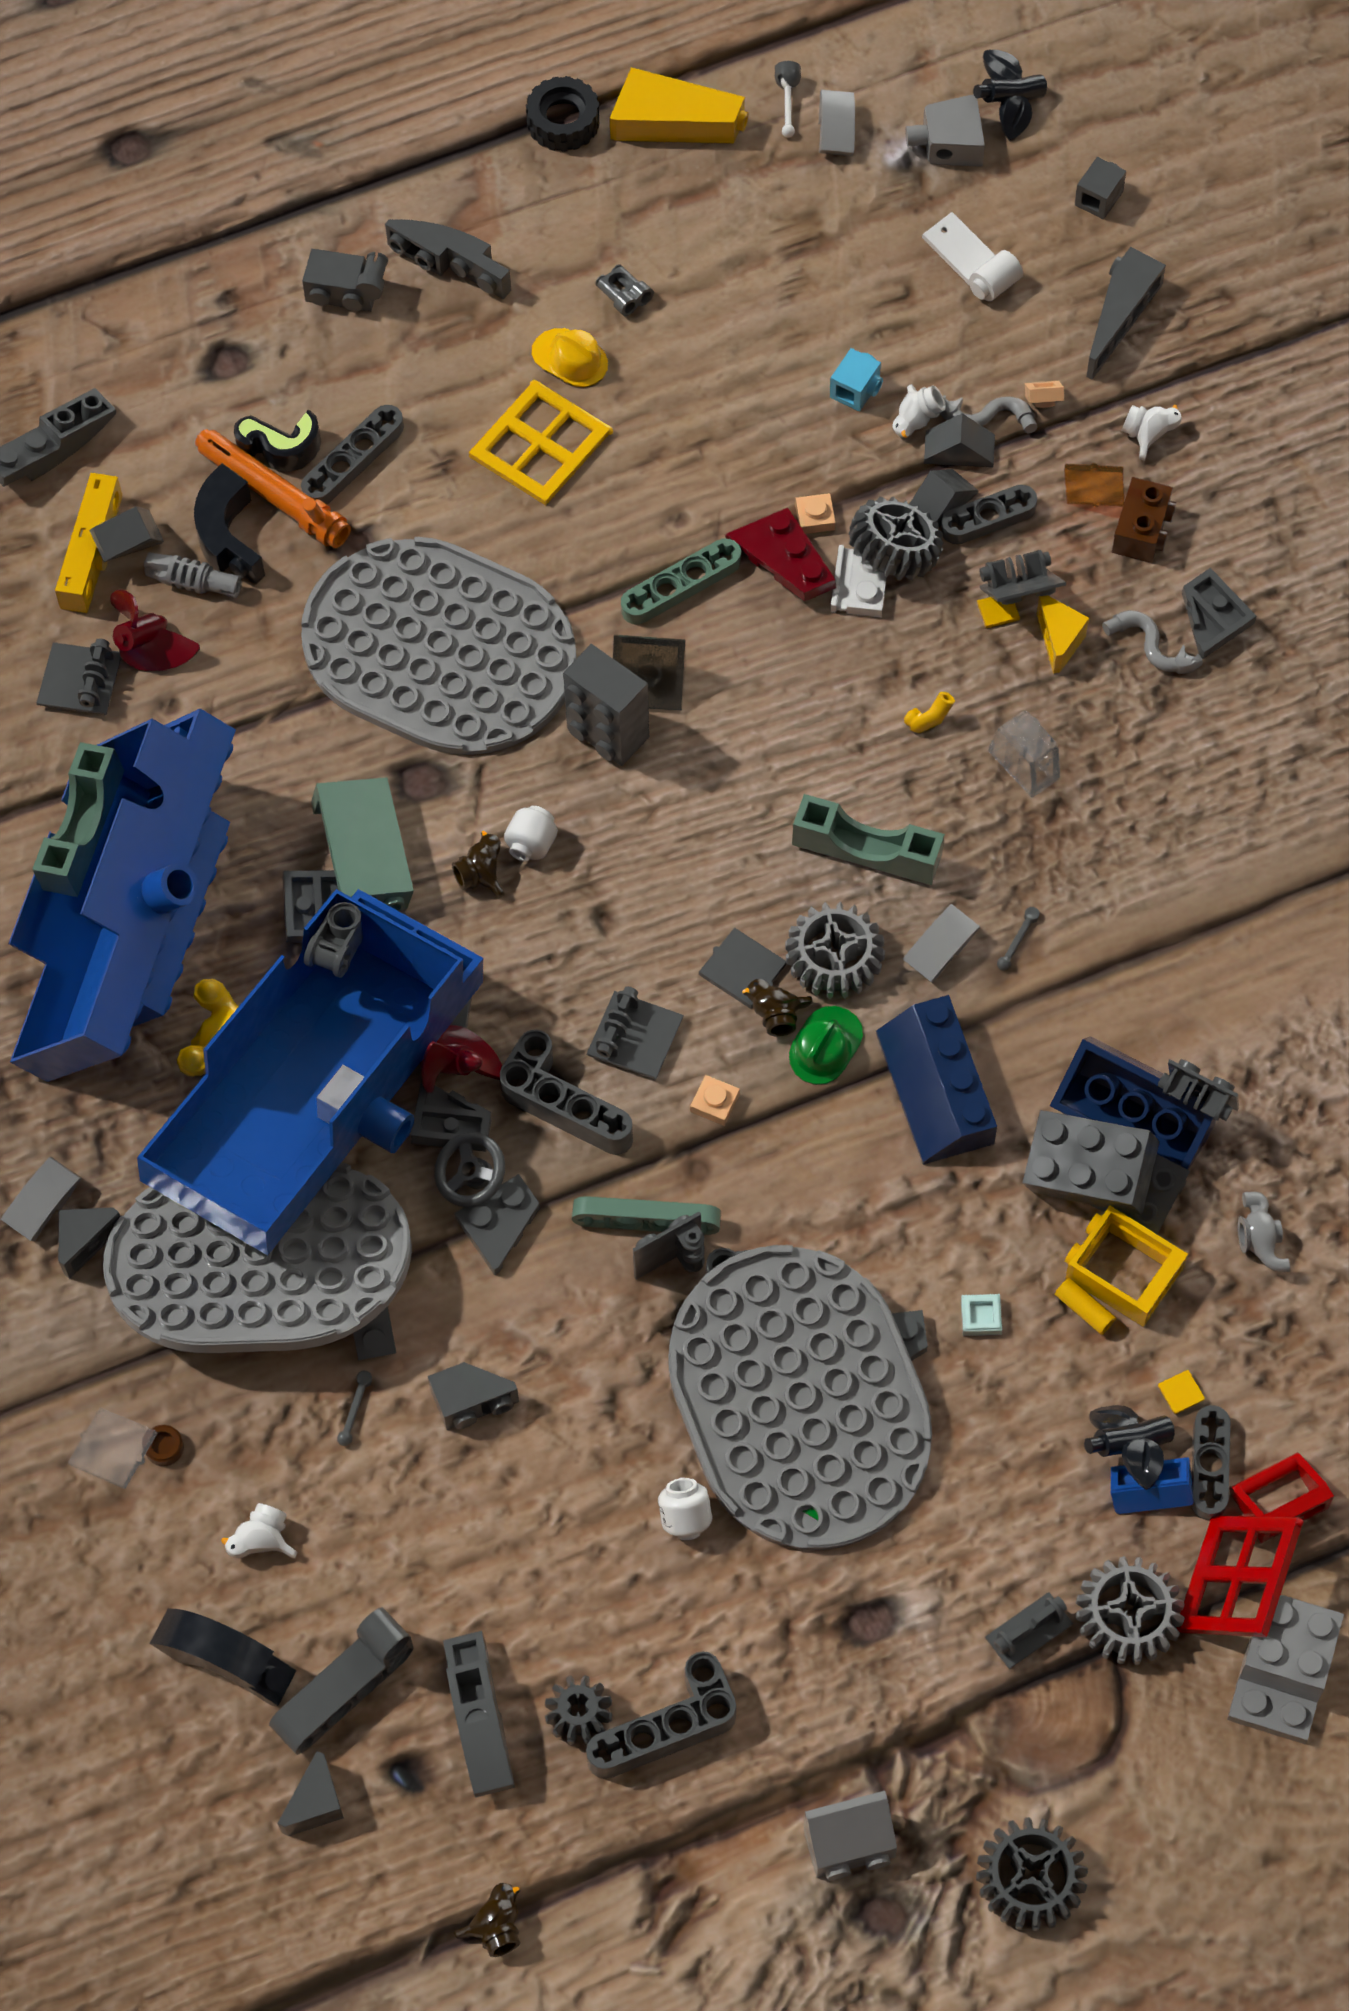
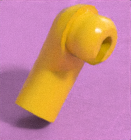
(931, 718)

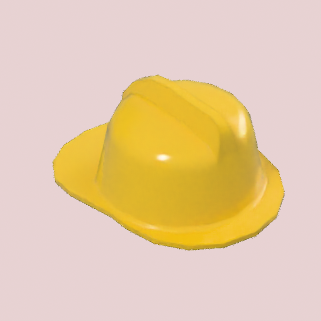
(570, 356)

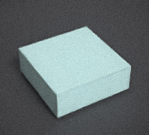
(981, 1315)

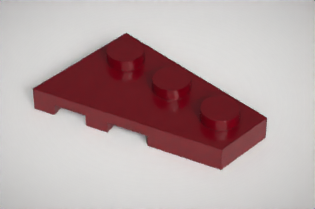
(786, 552)

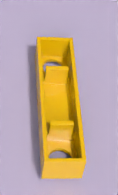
(82, 557)

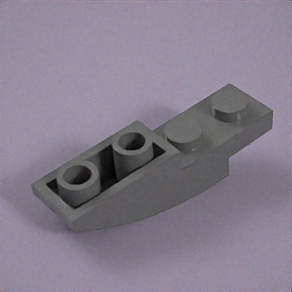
(441, 247)
(56, 438)
(478, 1714)

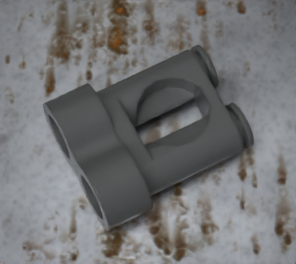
(628, 299)

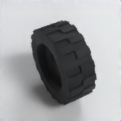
(562, 91)

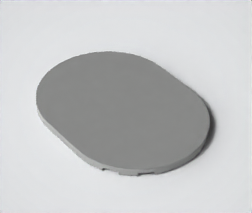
(438, 645)
(213, 1293)
(799, 1397)

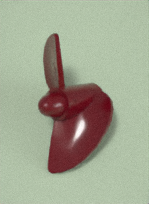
(144, 639)
(458, 1053)

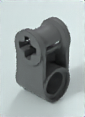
(333, 945)

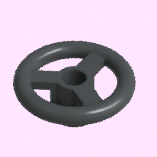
(483, 1176)

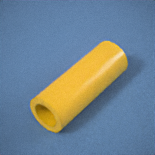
(1085, 1306)

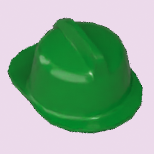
(825, 1045)

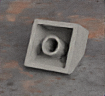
(850, 1836)

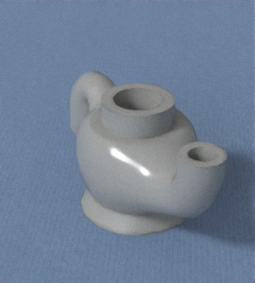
(1260, 1232)

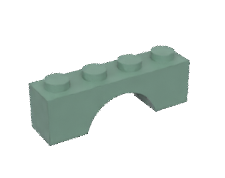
(92, 788)
(902, 852)

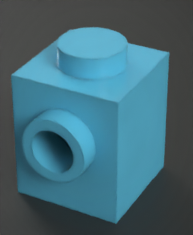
(856, 379)

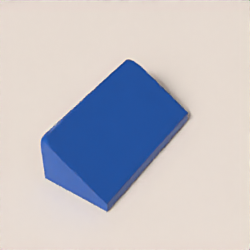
(1169, 1491)

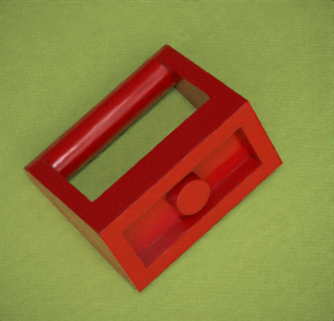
(1305, 1506)

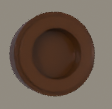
(166, 1446)

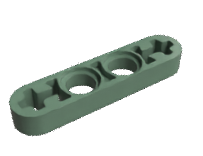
(677, 577)
(640, 1214)

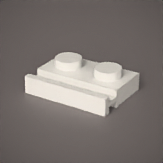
(857, 586)

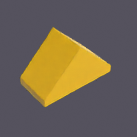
(1061, 630)

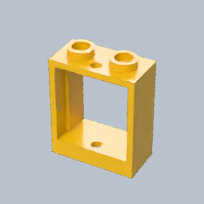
(1143, 1239)

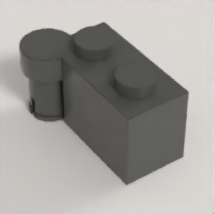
(344, 279)

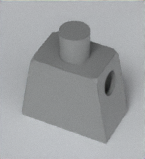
(950, 132)

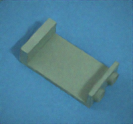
(365, 839)

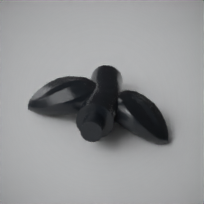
(1010, 90)
(1137, 1442)

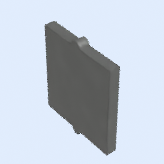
(740, 962)

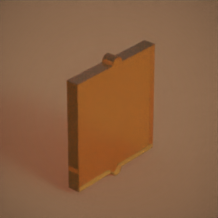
(1094, 485)

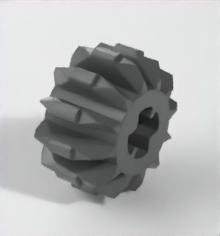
(578, 1725)

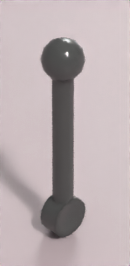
(1031, 916)
(364, 1380)

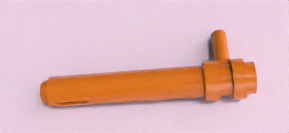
(311, 514)

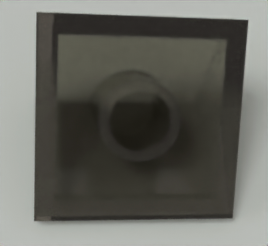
(657, 662)

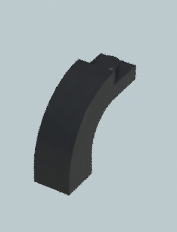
(216, 505)
(217, 1647)

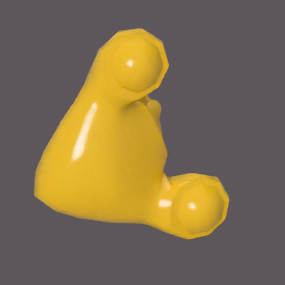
(215, 998)

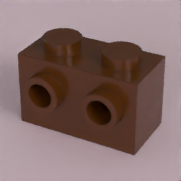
(1142, 520)

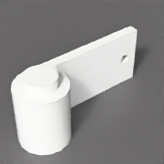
(972, 259)

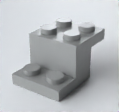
(1286, 1670)

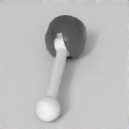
(787, 76)

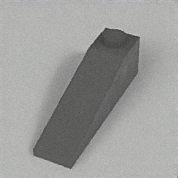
(1131, 288)

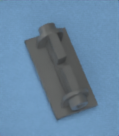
(1029, 1629)

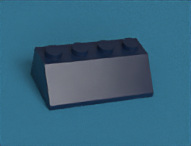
(937, 1081)
(1125, 1092)

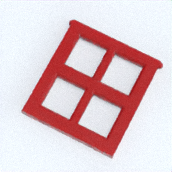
(1241, 1573)

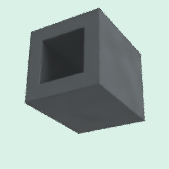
(1100, 187)

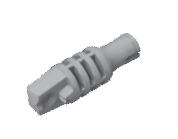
(191, 575)

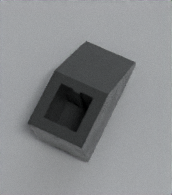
(470, 1393)

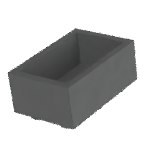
(606, 705)
(1091, 1161)

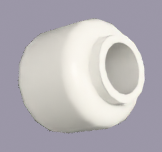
(530, 833)
(685, 1508)

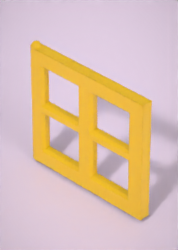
(540, 441)

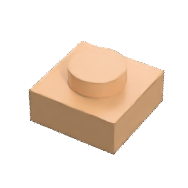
(1044, 393)
(815, 513)
(714, 1100)

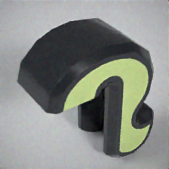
(279, 448)

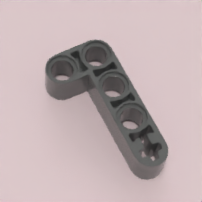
(571, 1099)
(344, 1683)
(658, 1722)

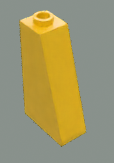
(675, 111)

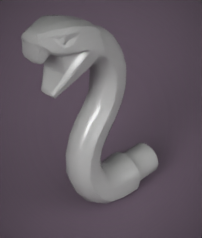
(1018, 407)
(1180, 664)

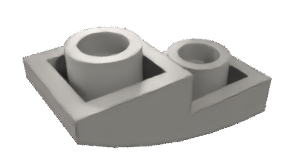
(837, 122)
(941, 942)
(41, 1198)

